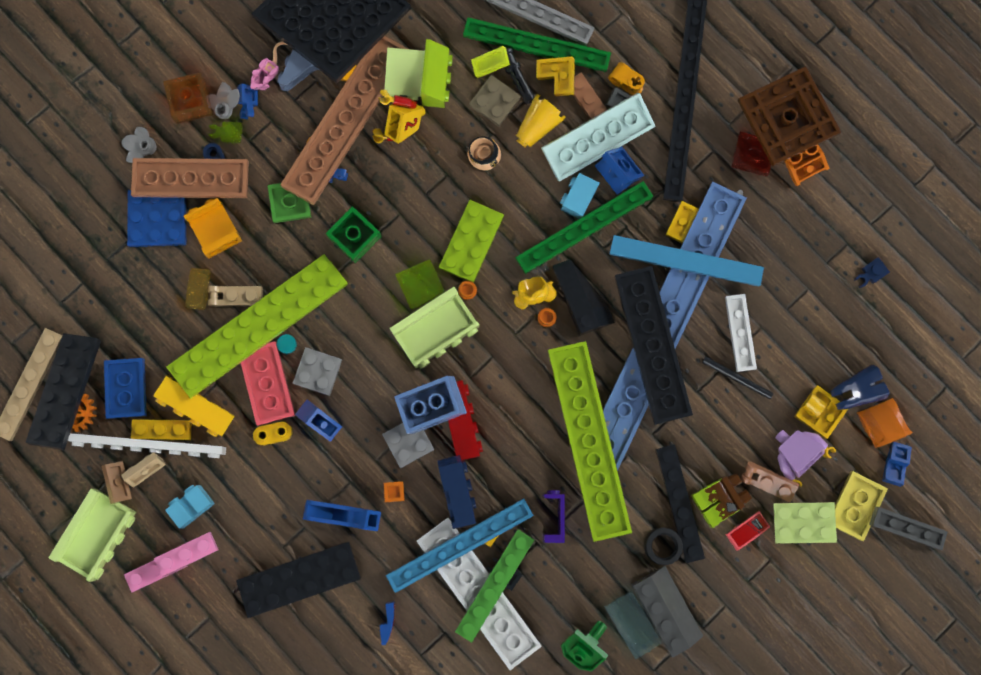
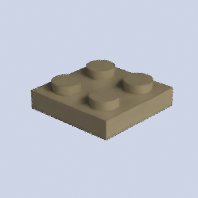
(495, 100)

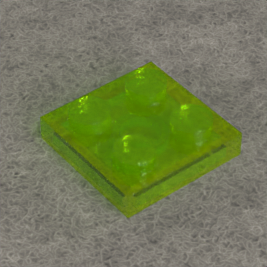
(420, 284)

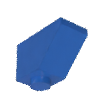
(318, 420)

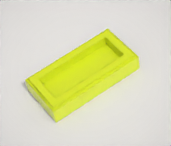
(490, 62)

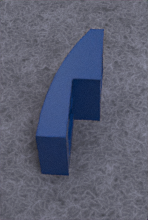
(896, 464)
(386, 628)

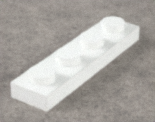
(740, 333)

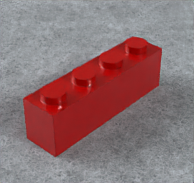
(464, 430)

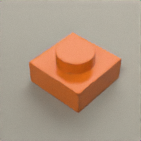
(394, 491)

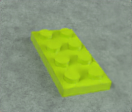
(471, 241)

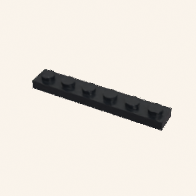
(680, 503)

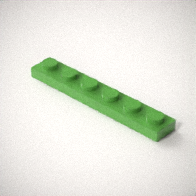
(494, 586)

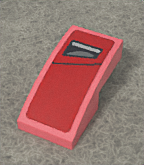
(747, 530)

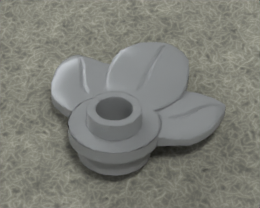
(224, 100)
(136, 144)

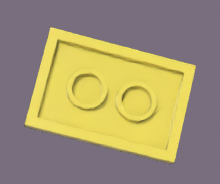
(857, 504)

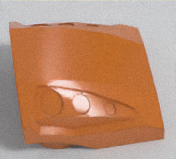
(806, 164)
(884, 423)

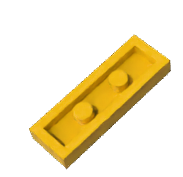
(161, 429)

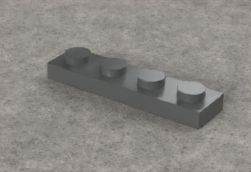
(908, 528)

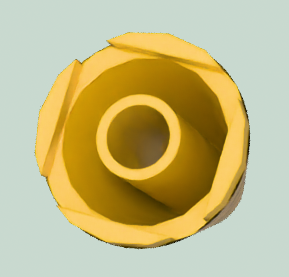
(538, 122)

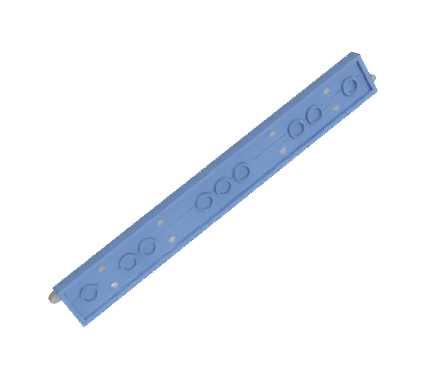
(679, 297)

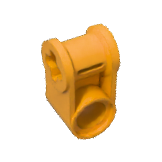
(625, 78)

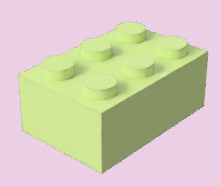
(805, 522)

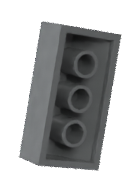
(667, 611)

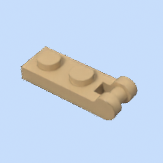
(234, 295)

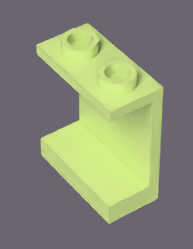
(404, 72)

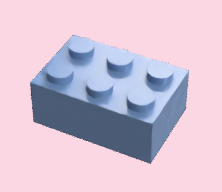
(430, 404)

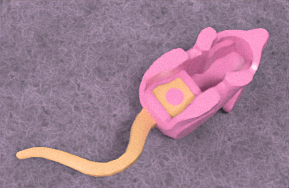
(266, 72)

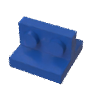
(618, 169)

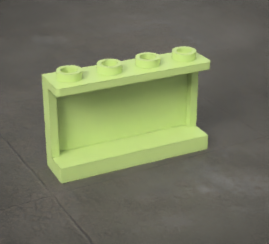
(435, 328)
(93, 535)

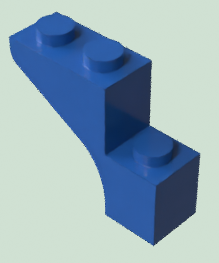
(342, 515)

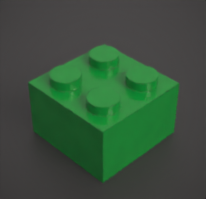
(353, 234)

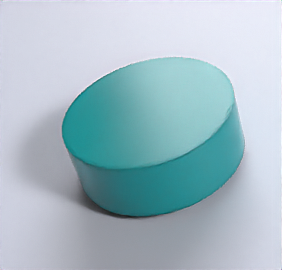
(286, 344)

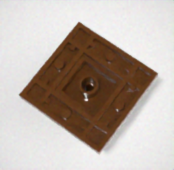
(789, 116)

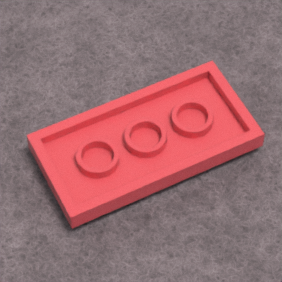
(267, 385)

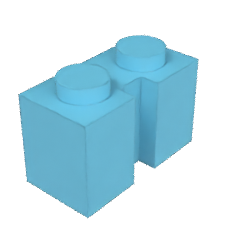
(580, 195)
(190, 506)

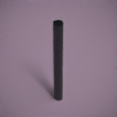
(738, 378)

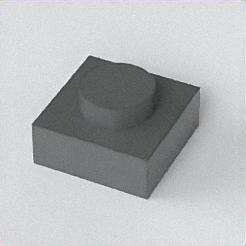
(616, 97)

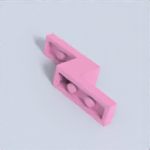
(171, 562)

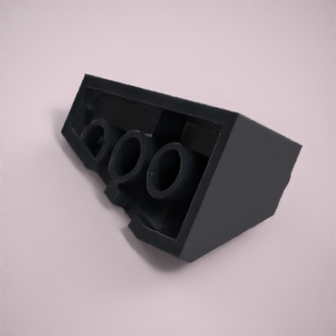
(583, 301)

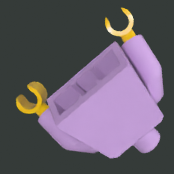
(800, 452)

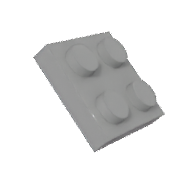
(317, 371)
(407, 447)

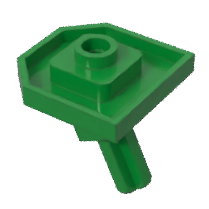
(583, 649)

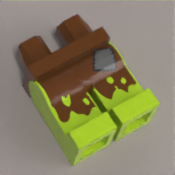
(726, 496)

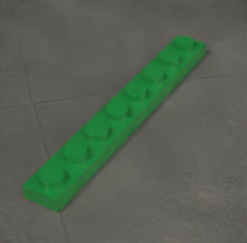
(536, 44)
(584, 227)

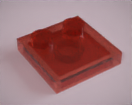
(750, 155)

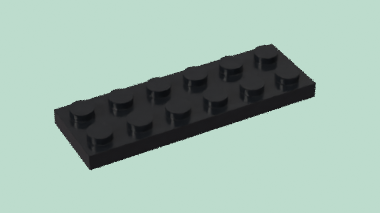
(63, 391)
(298, 579)

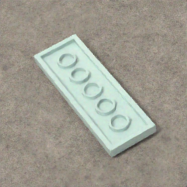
(598, 135)

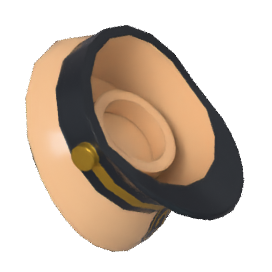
(484, 153)

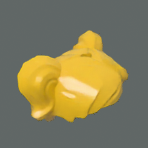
(533, 291)

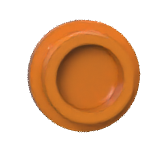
(467, 290)
(547, 317)

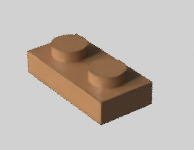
(117, 488)

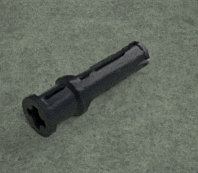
(518, 78)

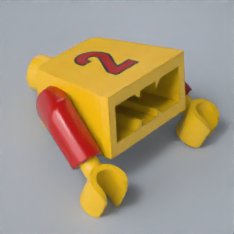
(402, 118)

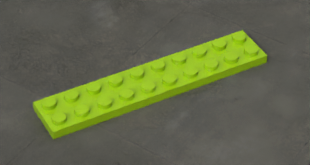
(256, 326)
(589, 441)

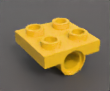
(820, 412)

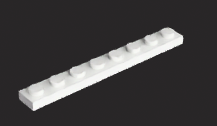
(154, 446)

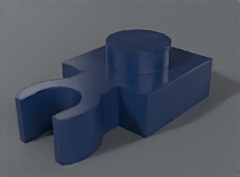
(873, 271)

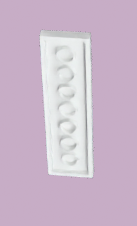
(466, 577)

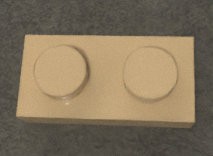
(143, 469)

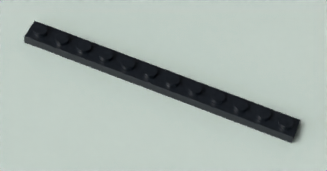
(685, 100)

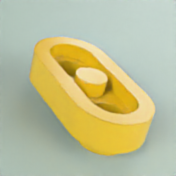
(272, 433)

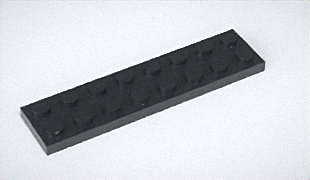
(653, 345)

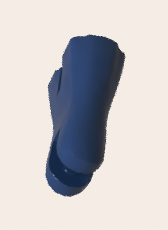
(861, 389)

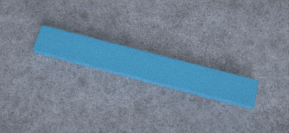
(686, 260)
(459, 545)

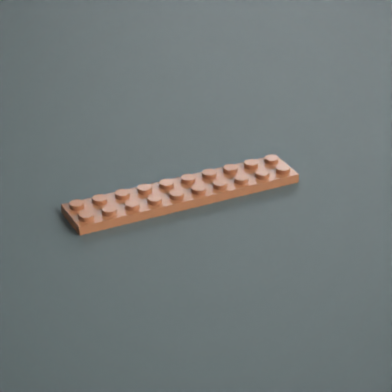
(340, 125)

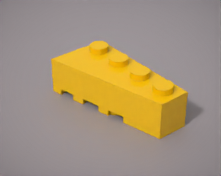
(198, 408)

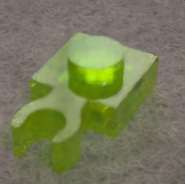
(229, 132)

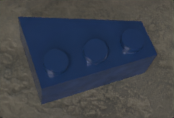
(457, 491)

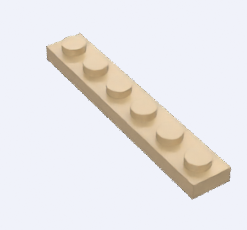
(29, 384)

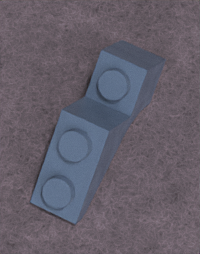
(296, 70)

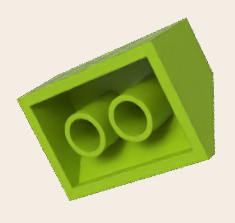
(435, 75)

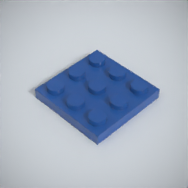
(156, 221)

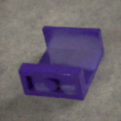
(560, 537)

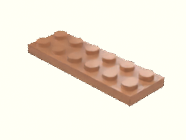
(189, 178)

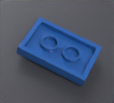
(125, 388)

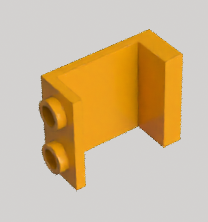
(213, 227)

